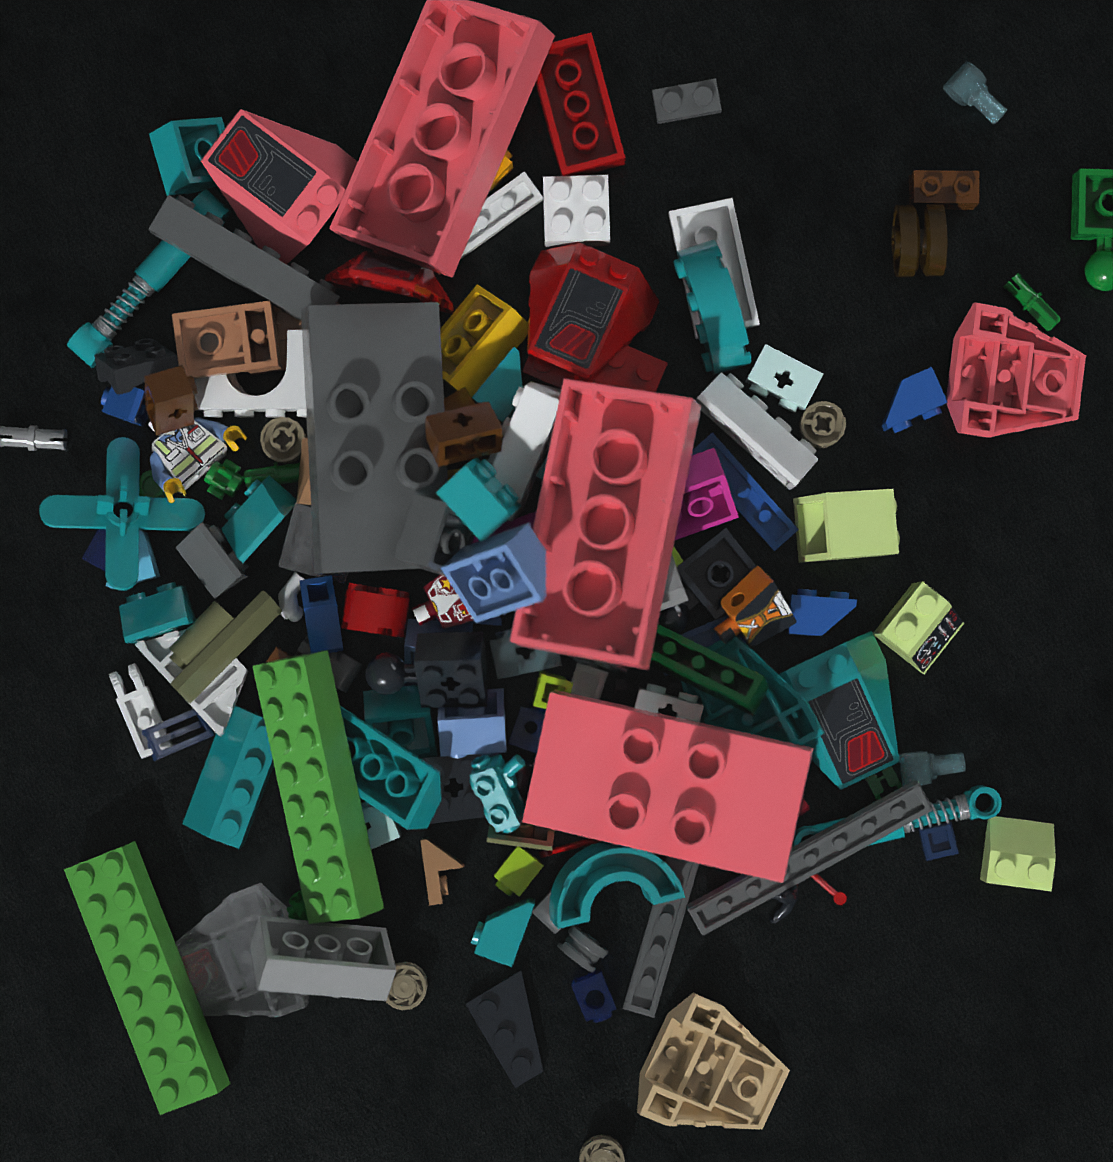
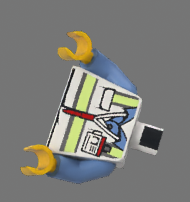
(189, 452)

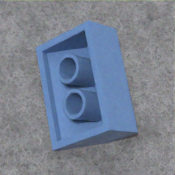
(499, 573)

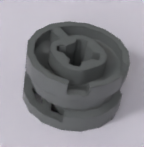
(582, 948)

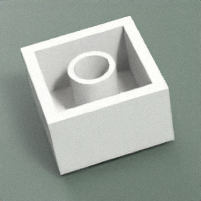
(576, 210)

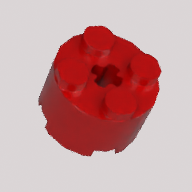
(376, 610)

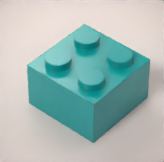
(479, 498)

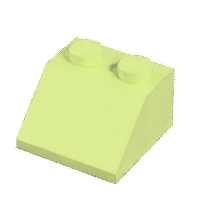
(1019, 853)

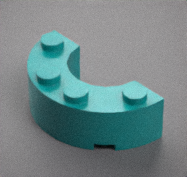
(716, 305)
(600, 866)

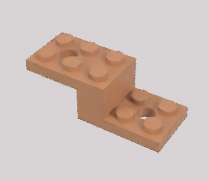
(249, 339)

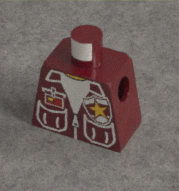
(442, 604)

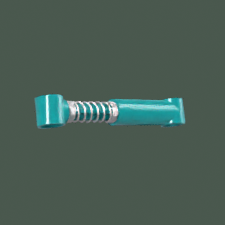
(150, 276)
(959, 807)

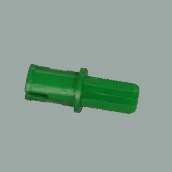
(1033, 303)
(280, 473)

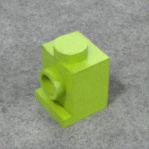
(547, 683)

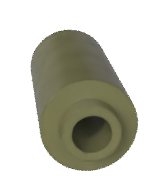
(199, 635)

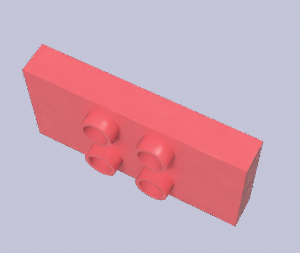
(442, 132)
(608, 521)
(667, 785)

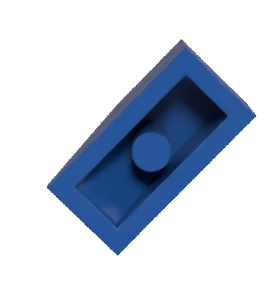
(126, 406)

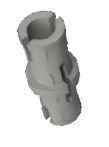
(33, 438)

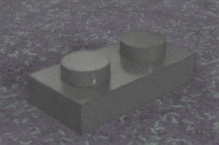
(686, 101)

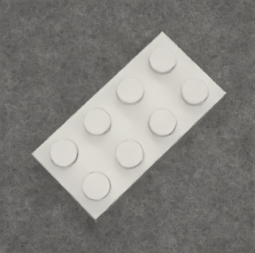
(718, 223)

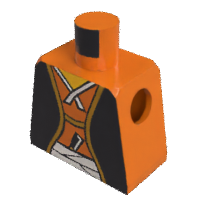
(754, 610)

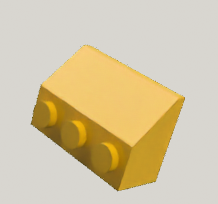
(478, 339)

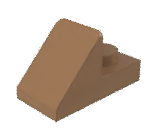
(436, 860)

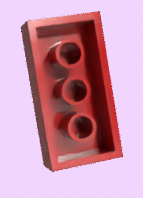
(578, 108)
(626, 369)

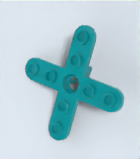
(121, 532)

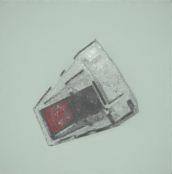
(221, 959)

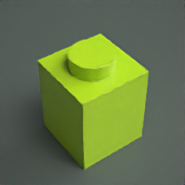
(517, 871)

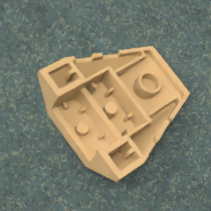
(708, 1071)

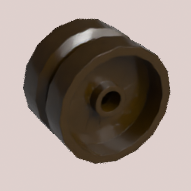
(919, 240)

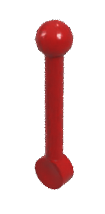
(544, 853)
(838, 897)

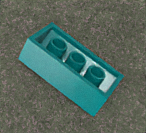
(391, 775)
(232, 780)

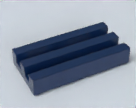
(154, 743)

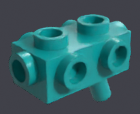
(497, 788)

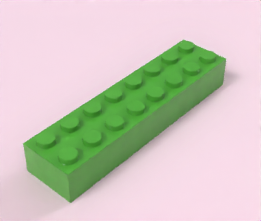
(318, 787)
(147, 978)

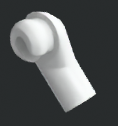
(288, 599)

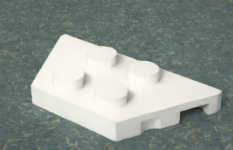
(218, 699)

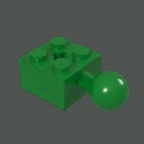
(1094, 222)

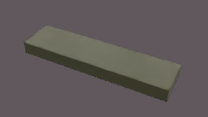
(226, 647)

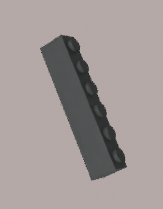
(238, 259)

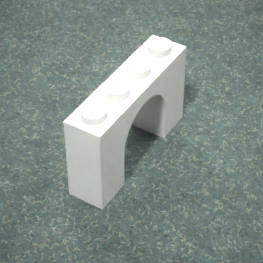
(225, 394)

